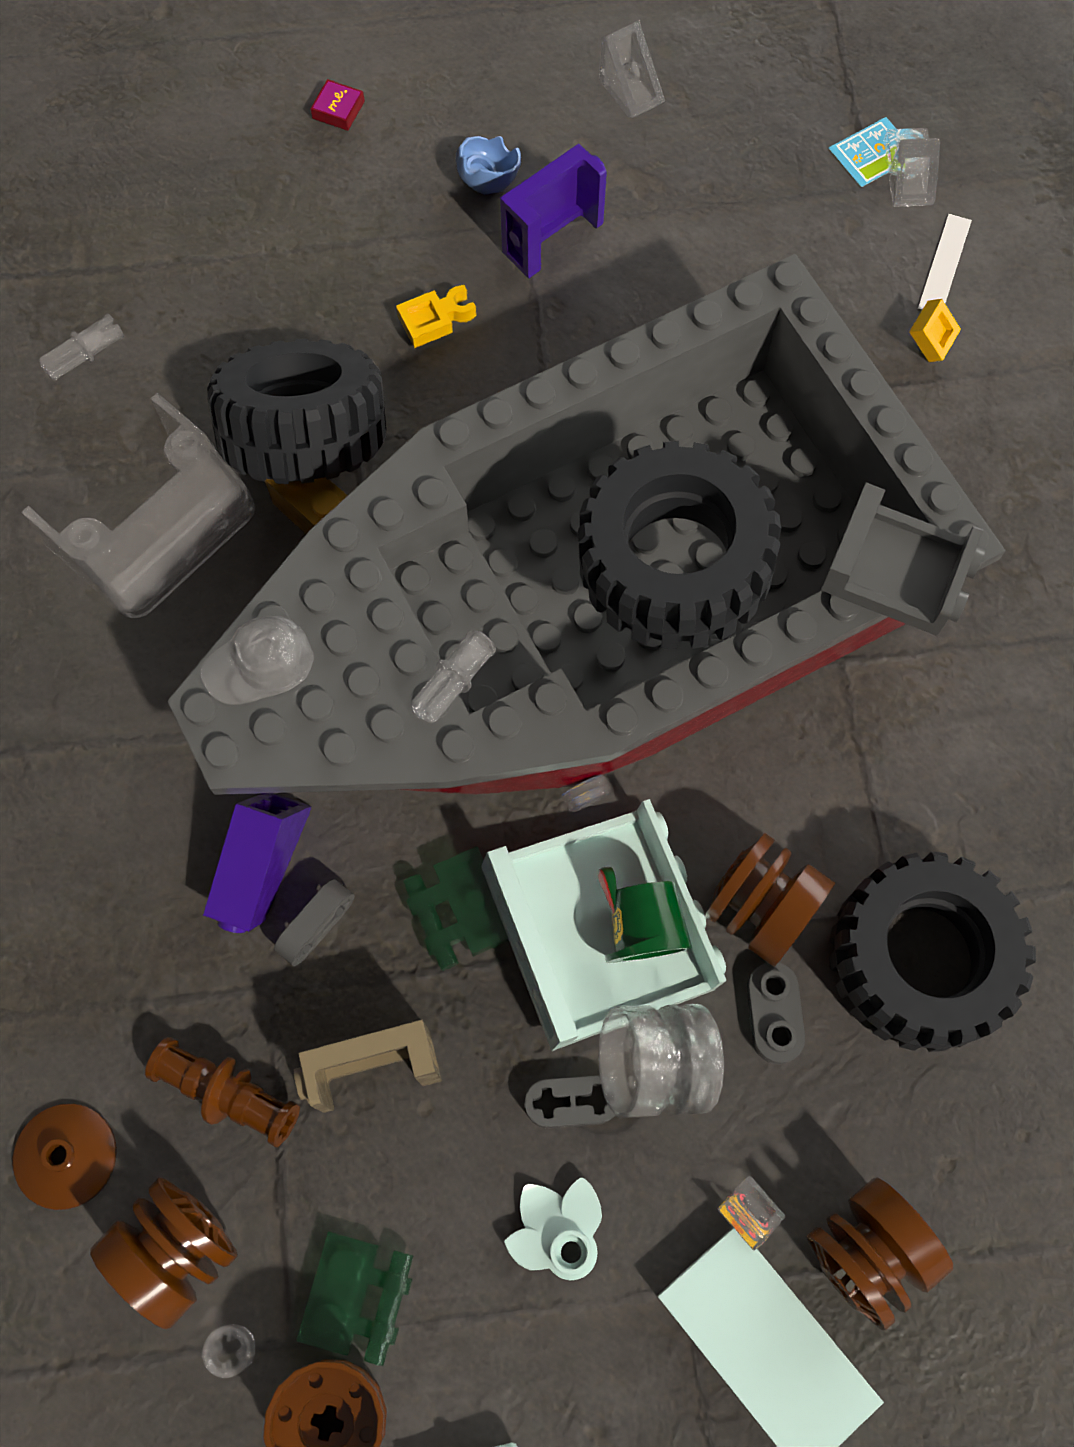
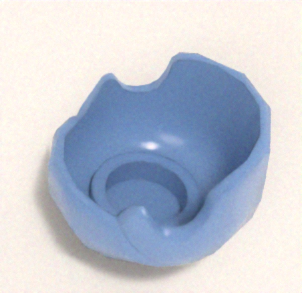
(487, 164)

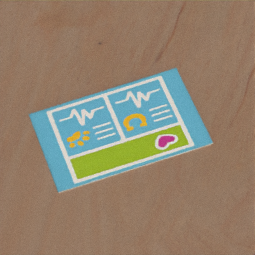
(864, 152)

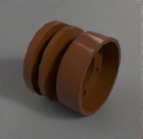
(769, 899)
(880, 1252)
(153, 1263)
(311, 1391)

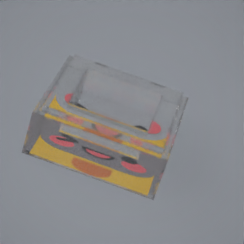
(751, 1213)

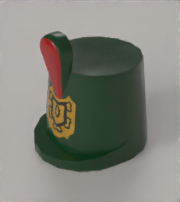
(644, 919)

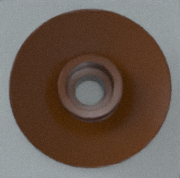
(88, 1160)

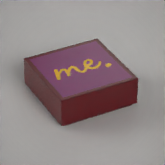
(337, 104)

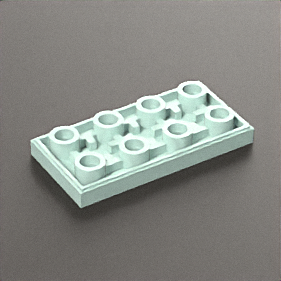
(769, 1347)

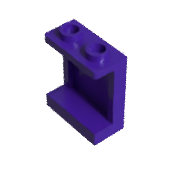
(549, 201)

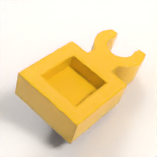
(430, 318)

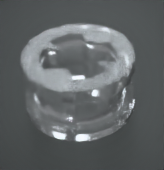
(213, 1347)

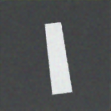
(945, 259)

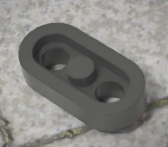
(775, 1011)

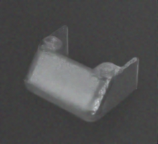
(167, 533)

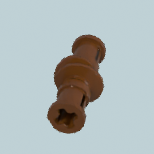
(222, 1092)

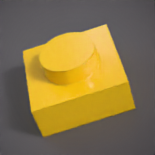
(935, 330)

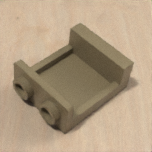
(364, 1053)

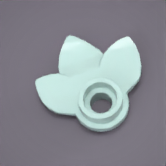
(553, 1222)

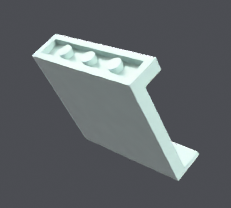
(565, 926)

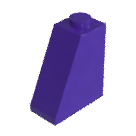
(254, 860)

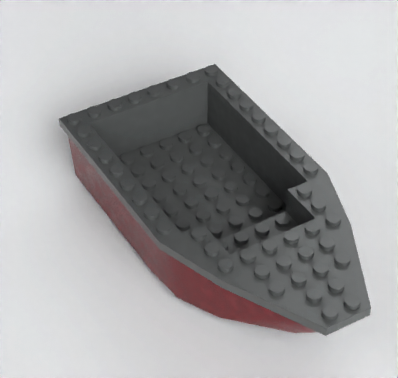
(483, 536)

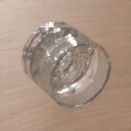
(660, 1060)

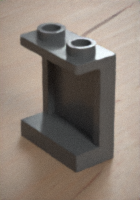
(903, 565)

